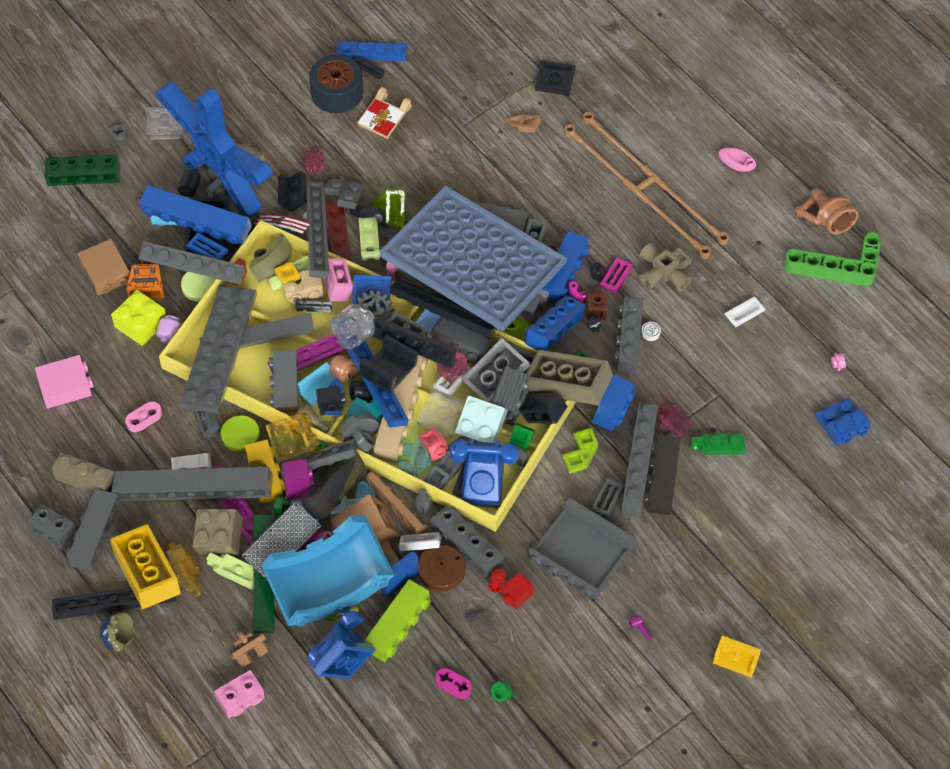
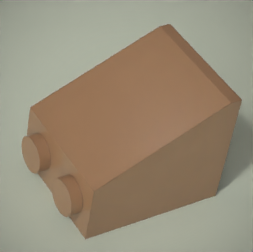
(377, 515)

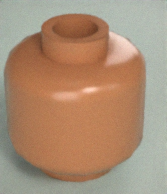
(342, 368)

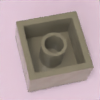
(217, 531)

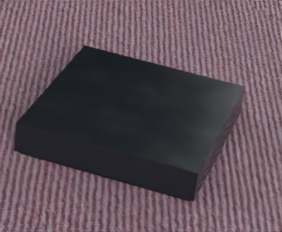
(555, 78)

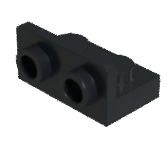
(292, 191)

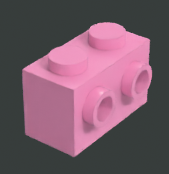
(339, 281)
(239, 694)

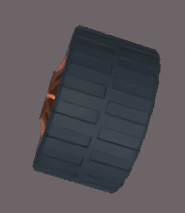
(336, 84)

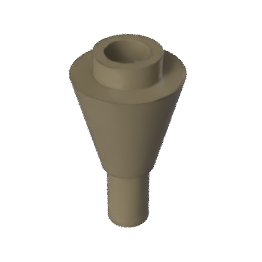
(316, 421)

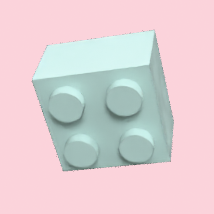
(481, 420)

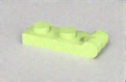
(369, 238)

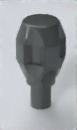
(422, 502)

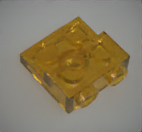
(292, 437)

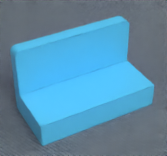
(316, 380)

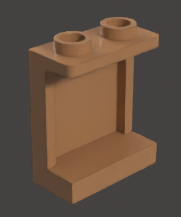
(104, 267)

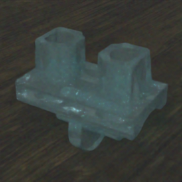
(418, 458)

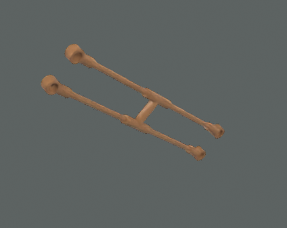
(652, 177)

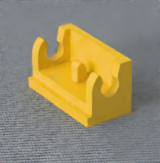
(736, 656)

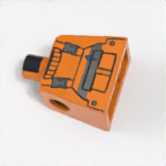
(146, 279)

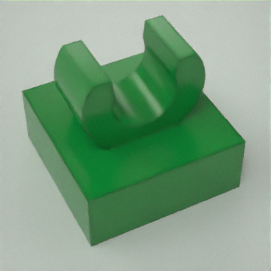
(522, 436)

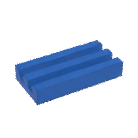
(205, 250)

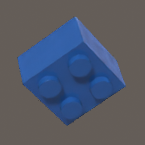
(614, 403)

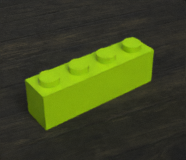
(398, 619)

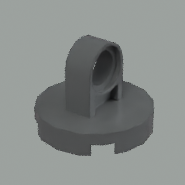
(361, 429)

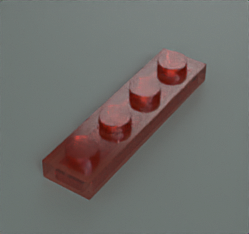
(338, 231)

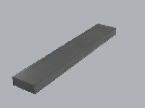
(277, 330)

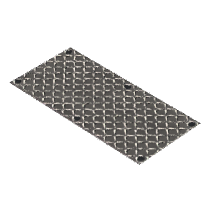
(285, 534)

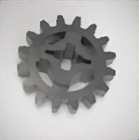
(376, 300)

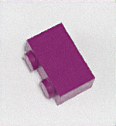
(297, 478)

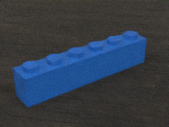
(195, 215)

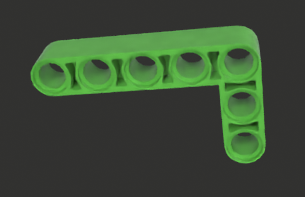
(841, 269)

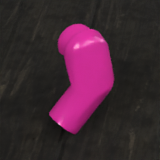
(573, 292)

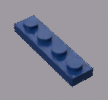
(373, 50)

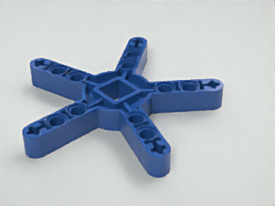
(215, 146)

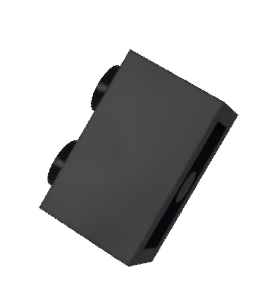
(543, 408)

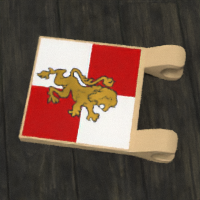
(382, 116)

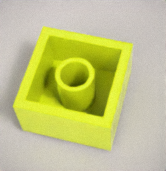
(138, 317)

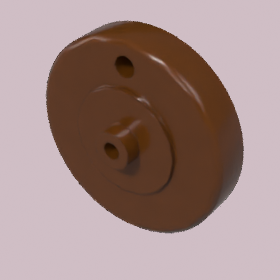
(441, 568)

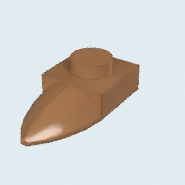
(524, 123)

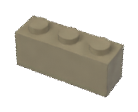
(82, 474)

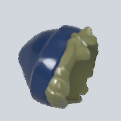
(117, 631)

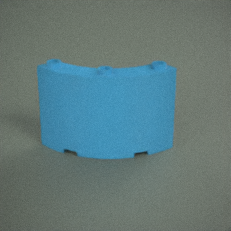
(329, 573)

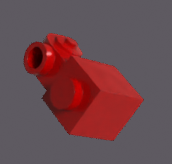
(514, 591)

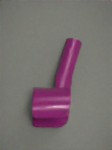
(636, 621)

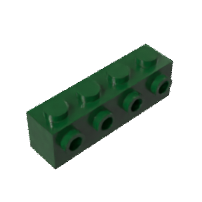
(82, 170)

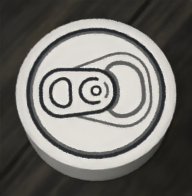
(651, 331)

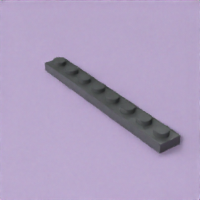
(317, 230)

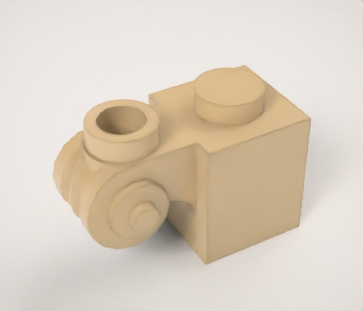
(307, 289)

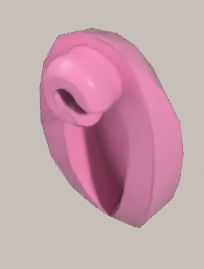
(737, 159)

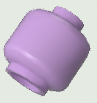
(167, 328)

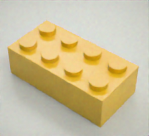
(145, 566)

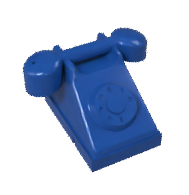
(483, 469)
(341, 649)

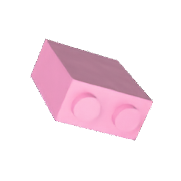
(64, 381)

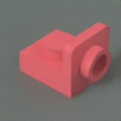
(434, 444)

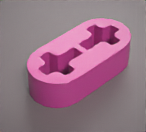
(457, 680)

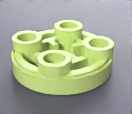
(195, 285)

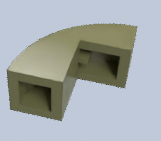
(276, 255)

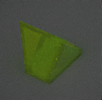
(394, 205)

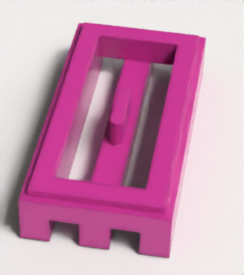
(615, 289)

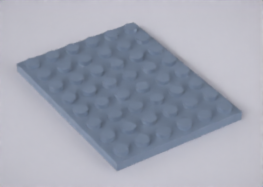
(473, 258)

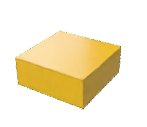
(287, 273)

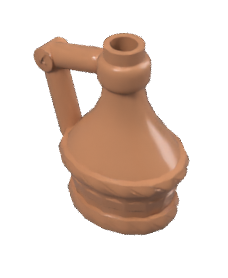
(833, 213)

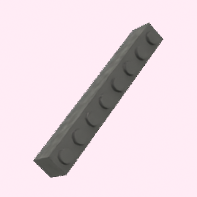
(193, 483)

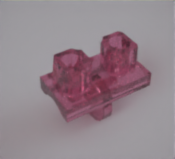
(673, 420)

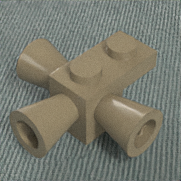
(665, 267)

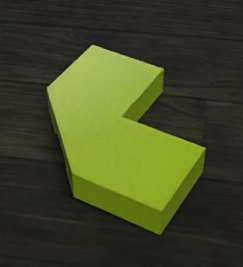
(581, 458)

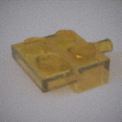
(186, 568)

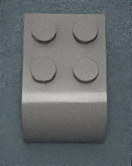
(486, 373)

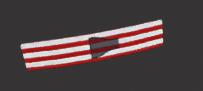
(284, 221)

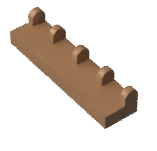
(395, 505)

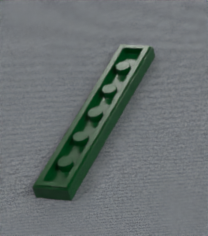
(262, 592)

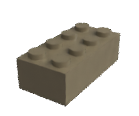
(570, 376)

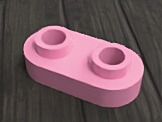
(143, 416)

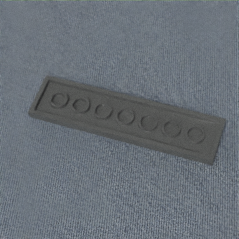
(218, 349)

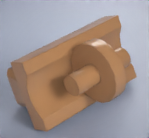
(257, 645)

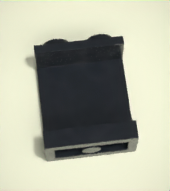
(389, 365)

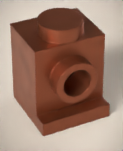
(597, 304)

